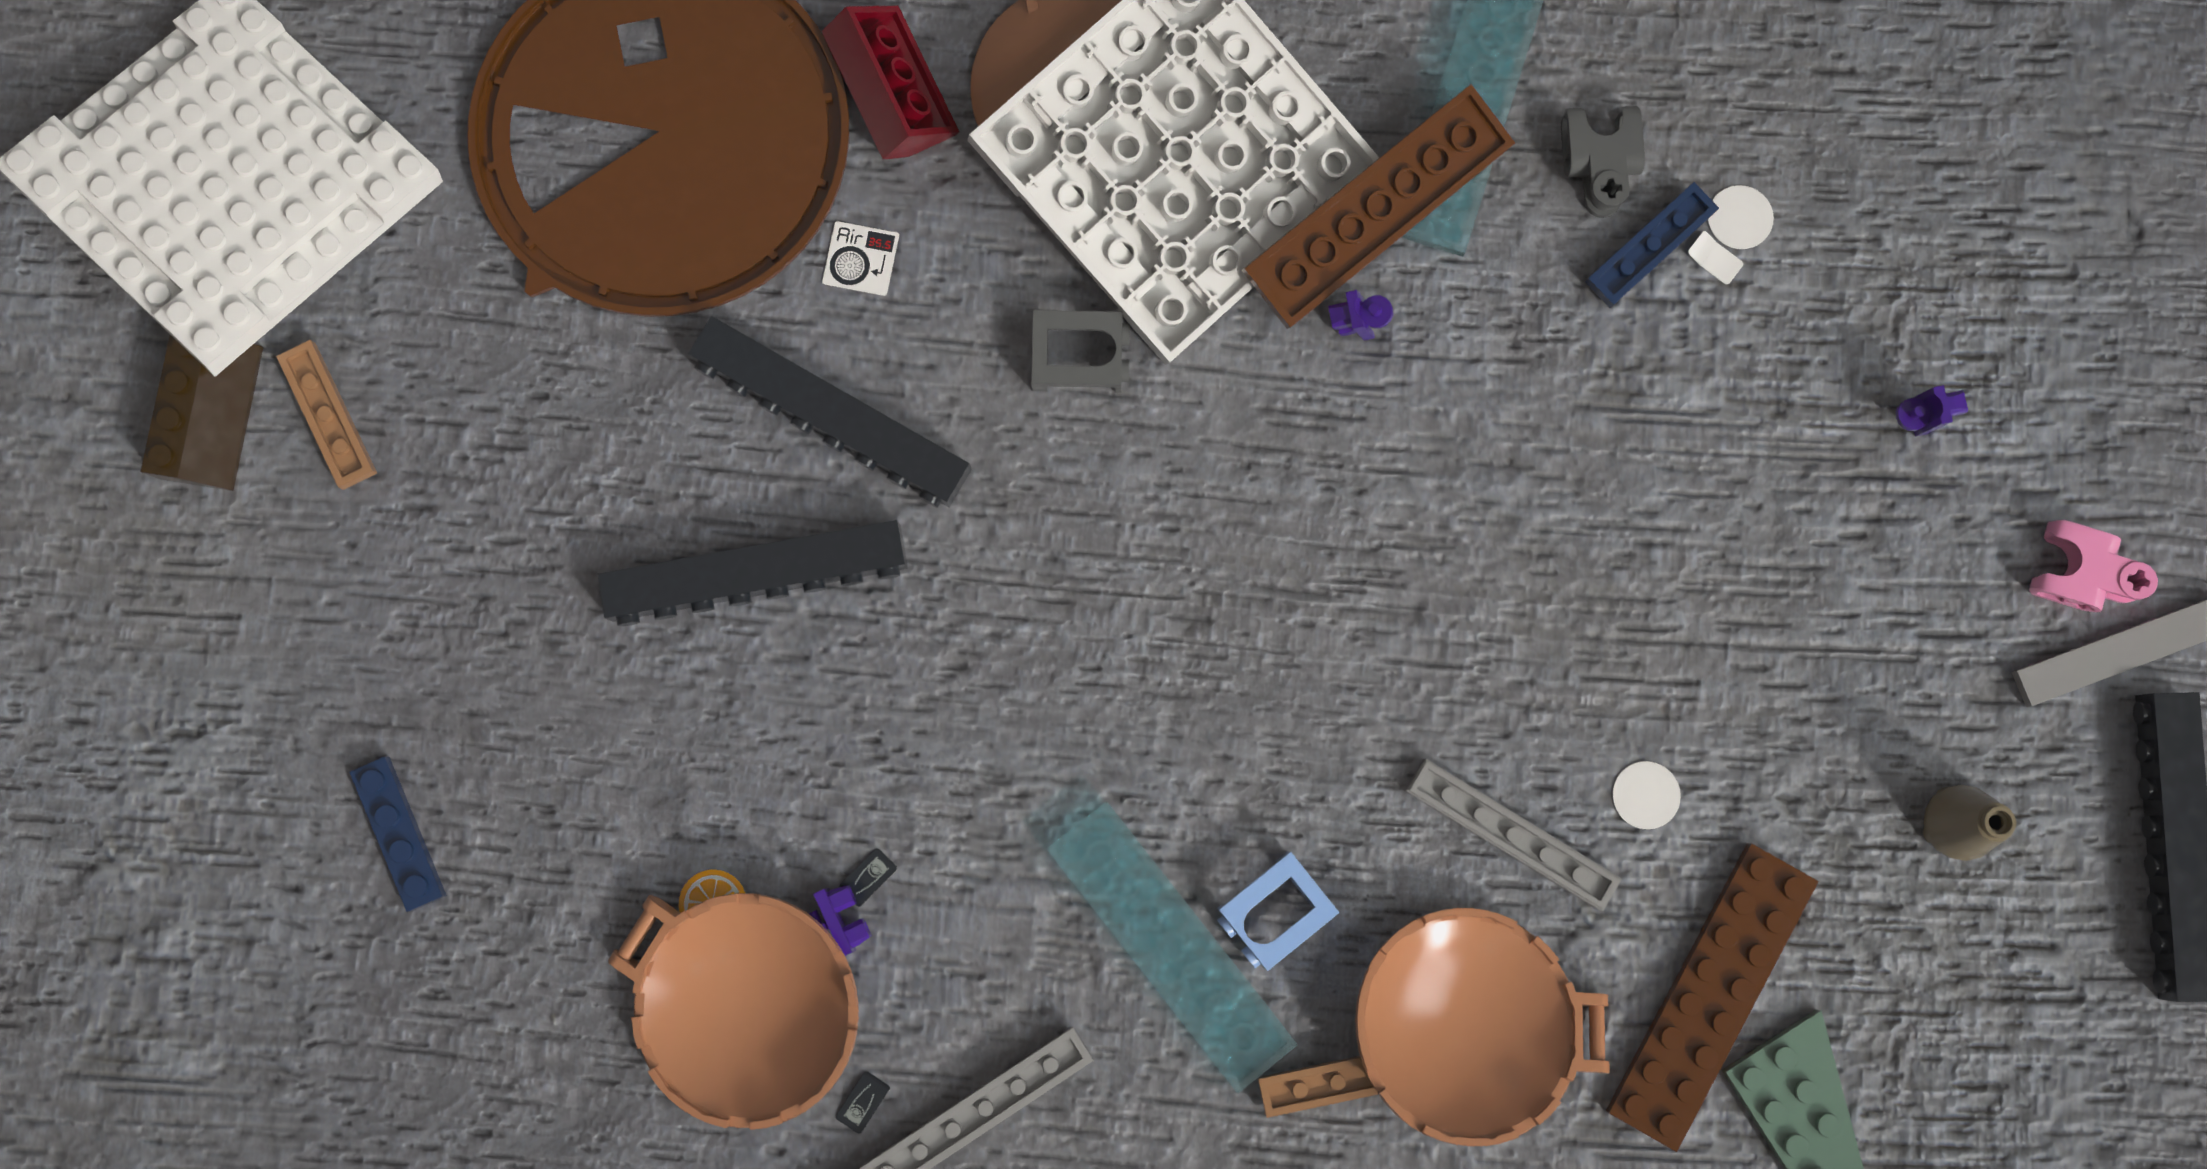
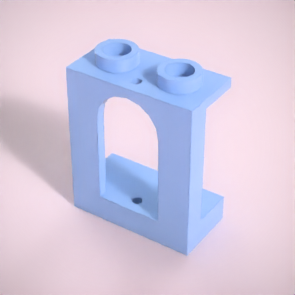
(1237, 908)

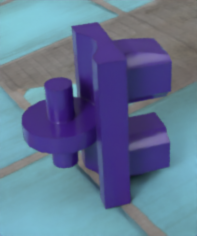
(1360, 314)
(1930, 410)
(831, 904)

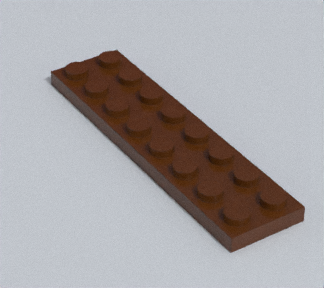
(1378, 206)
(1712, 996)

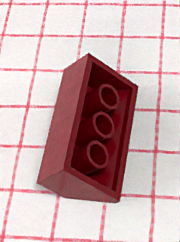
(889, 80)

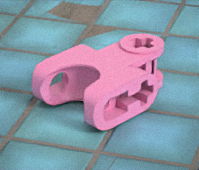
(2092, 570)

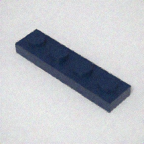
(1652, 245)
(398, 834)

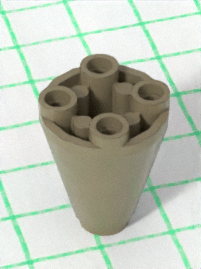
(1966, 822)

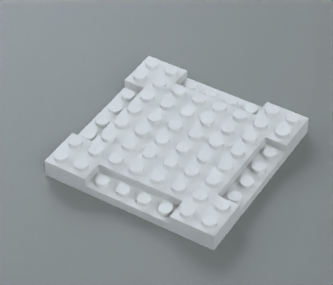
(1172, 156)
(221, 177)

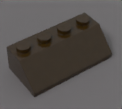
(200, 419)

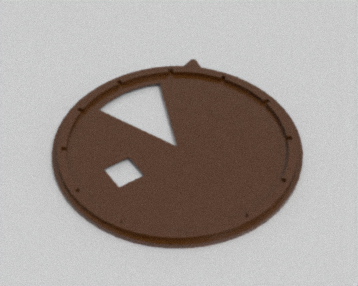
(709, 202)

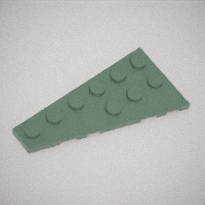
(1798, 1097)

